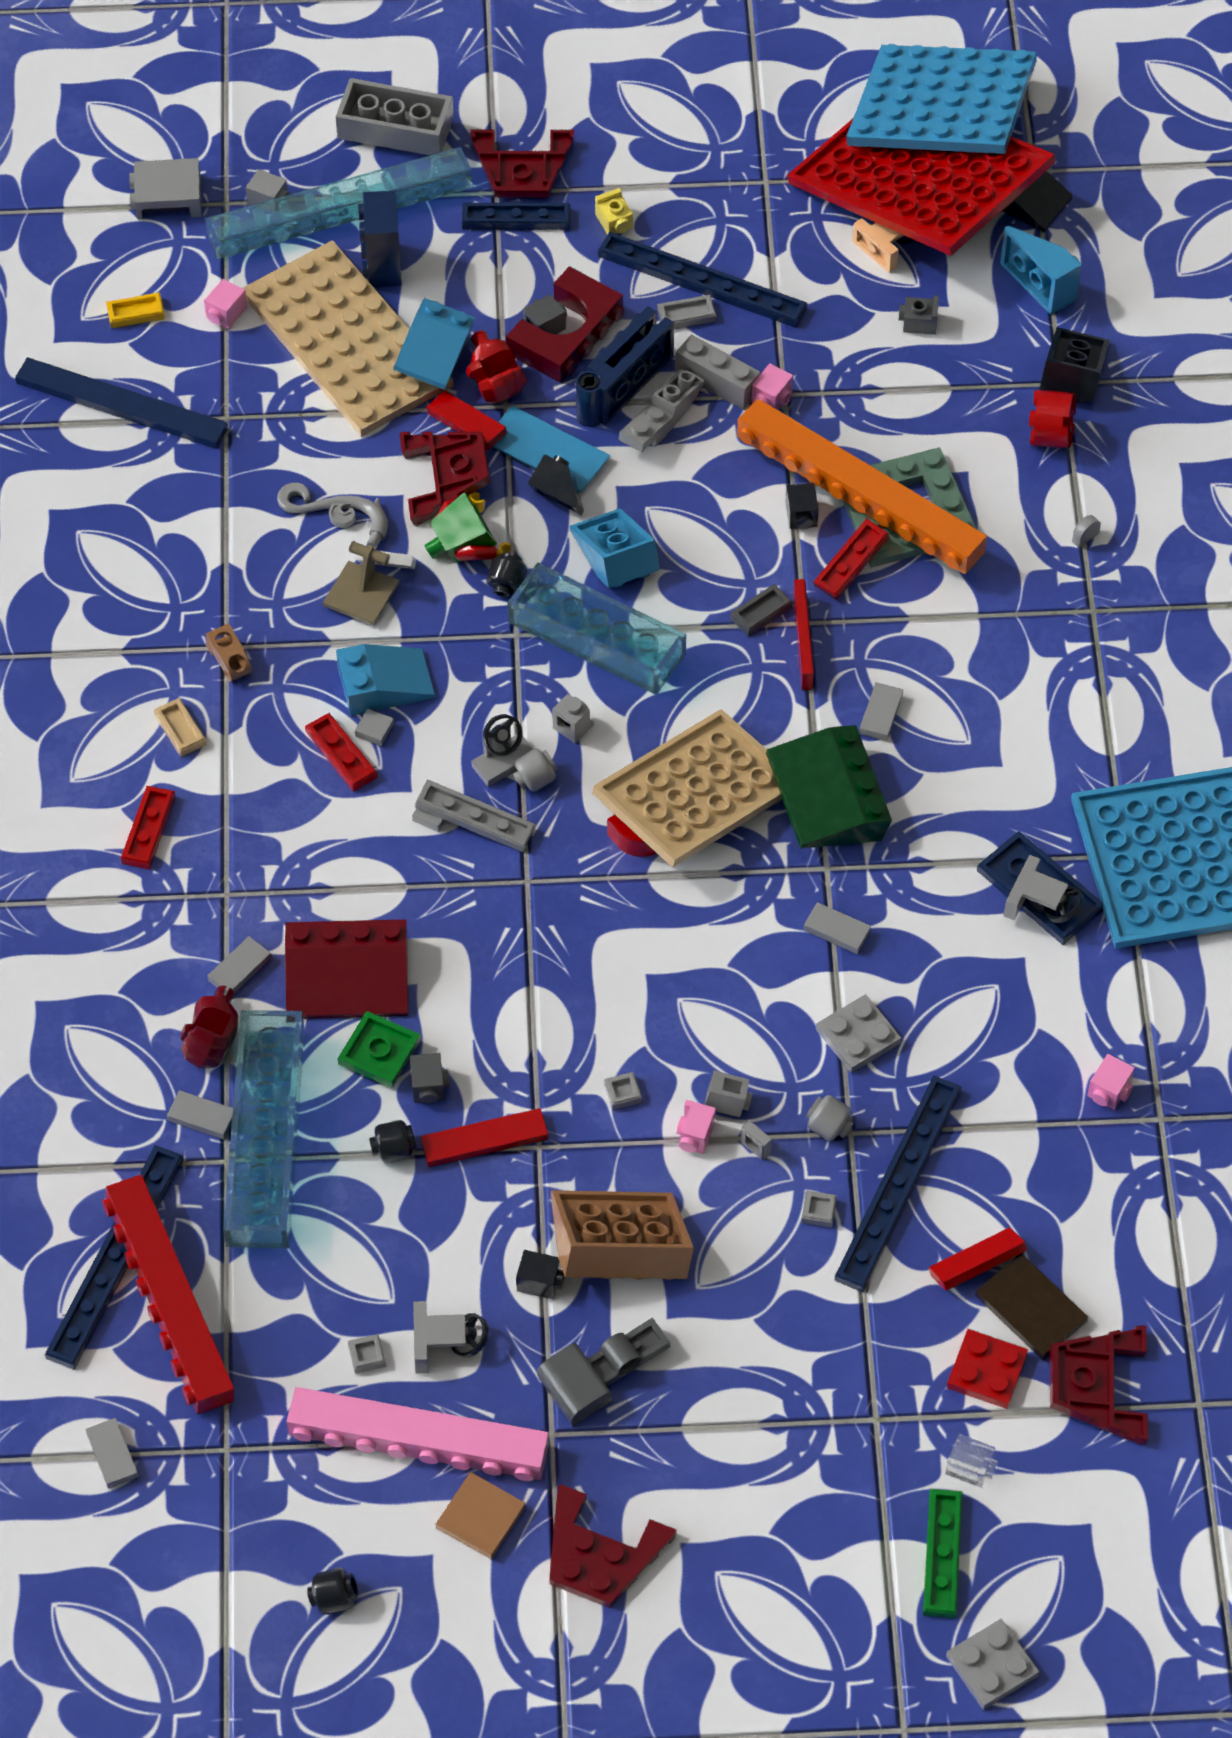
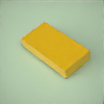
(135, 310)

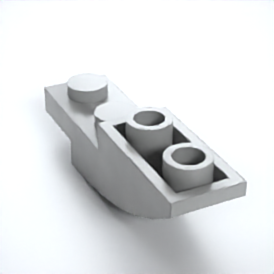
(663, 412)

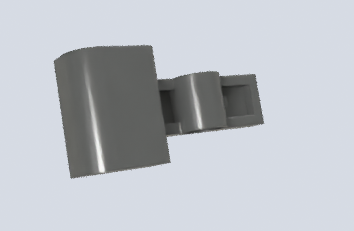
(582, 1383)

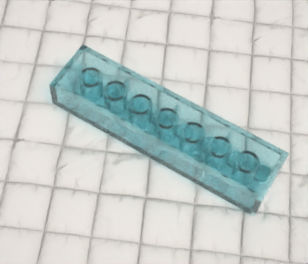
(264, 1129)

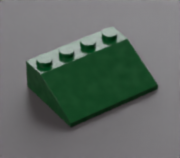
(830, 788)

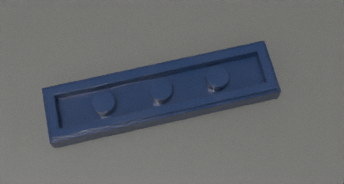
(516, 216)

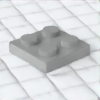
(858, 1033)
(992, 1664)

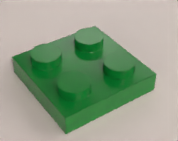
(379, 1049)

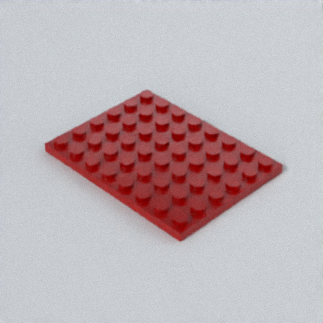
(920, 192)

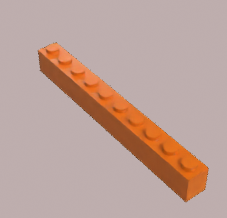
(861, 486)

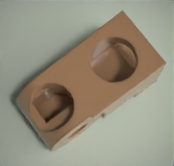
(228, 652)

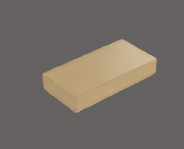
(180, 727)

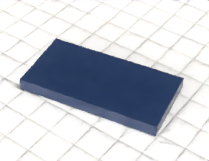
(1003, 869)

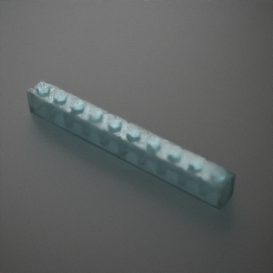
(335, 203)

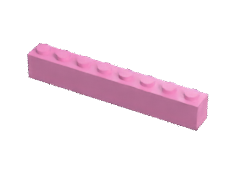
(418, 1434)

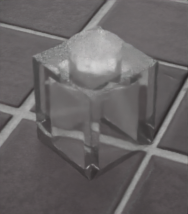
(971, 1461)

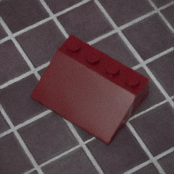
(347, 968)

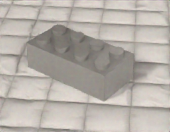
(394, 117)

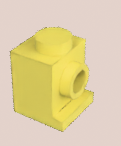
(613, 212)

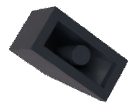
(557, 482)

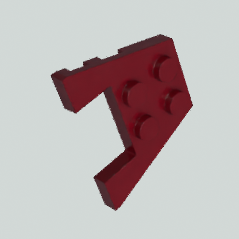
(521, 172)
(457, 463)
(1085, 1381)
(596, 1564)

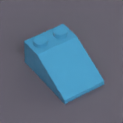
(1041, 268)
(434, 343)
(616, 547)
(382, 676)

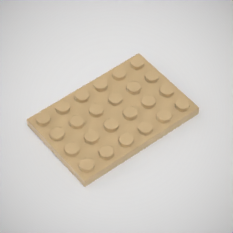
(692, 788)

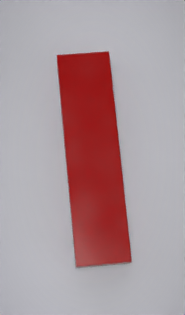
(803, 634)
(484, 1137)

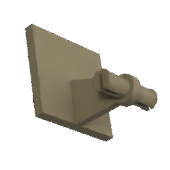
(361, 589)

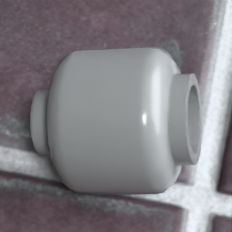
(535, 769)
(829, 1118)

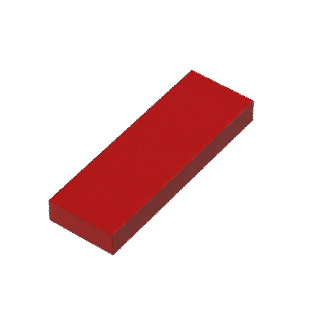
(465, 418)
(851, 559)
(341, 752)
(148, 827)
(977, 1259)

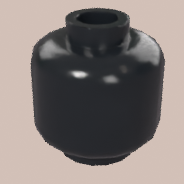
(506, 574)
(393, 1141)
(333, 1591)

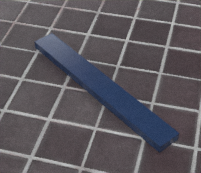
(702, 279)
(121, 402)
(897, 1184)
(107, 1270)

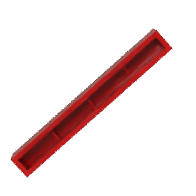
(169, 1295)

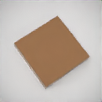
(480, 1515)

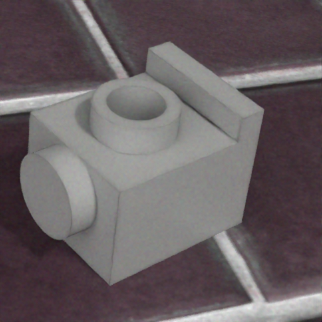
(576, 714)
(728, 1094)

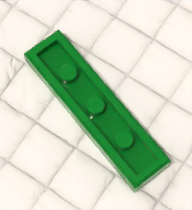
(942, 1553)

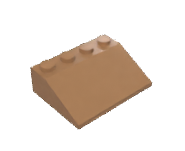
(620, 1235)

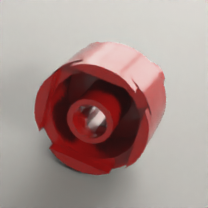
(1052, 419)

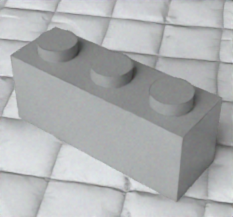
(722, 372)

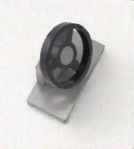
(500, 750)
(1044, 891)
(444, 1332)

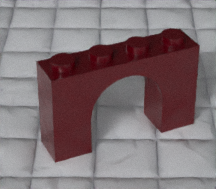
(560, 354)

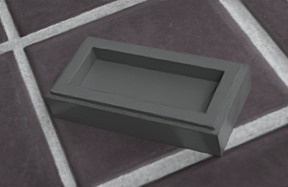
(761, 610)

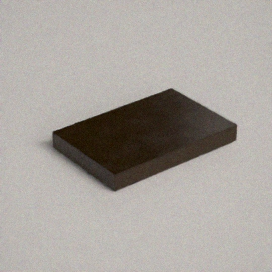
(1031, 1305)

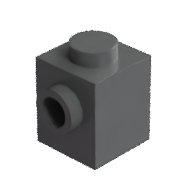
(546, 314)
(428, 1078)

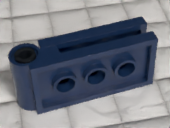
(623, 368)

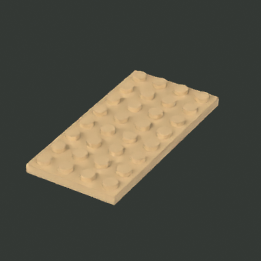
(341, 336)

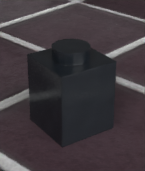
(801, 506)
(539, 1274)

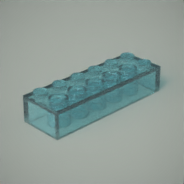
(597, 628)

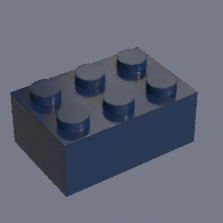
(380, 238)

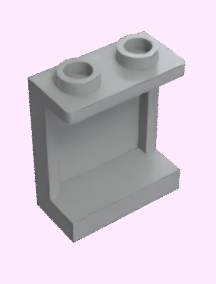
(166, 185)

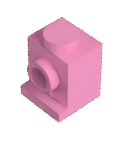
(696, 1126)

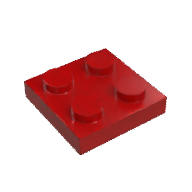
(987, 1368)

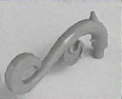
(336, 505)

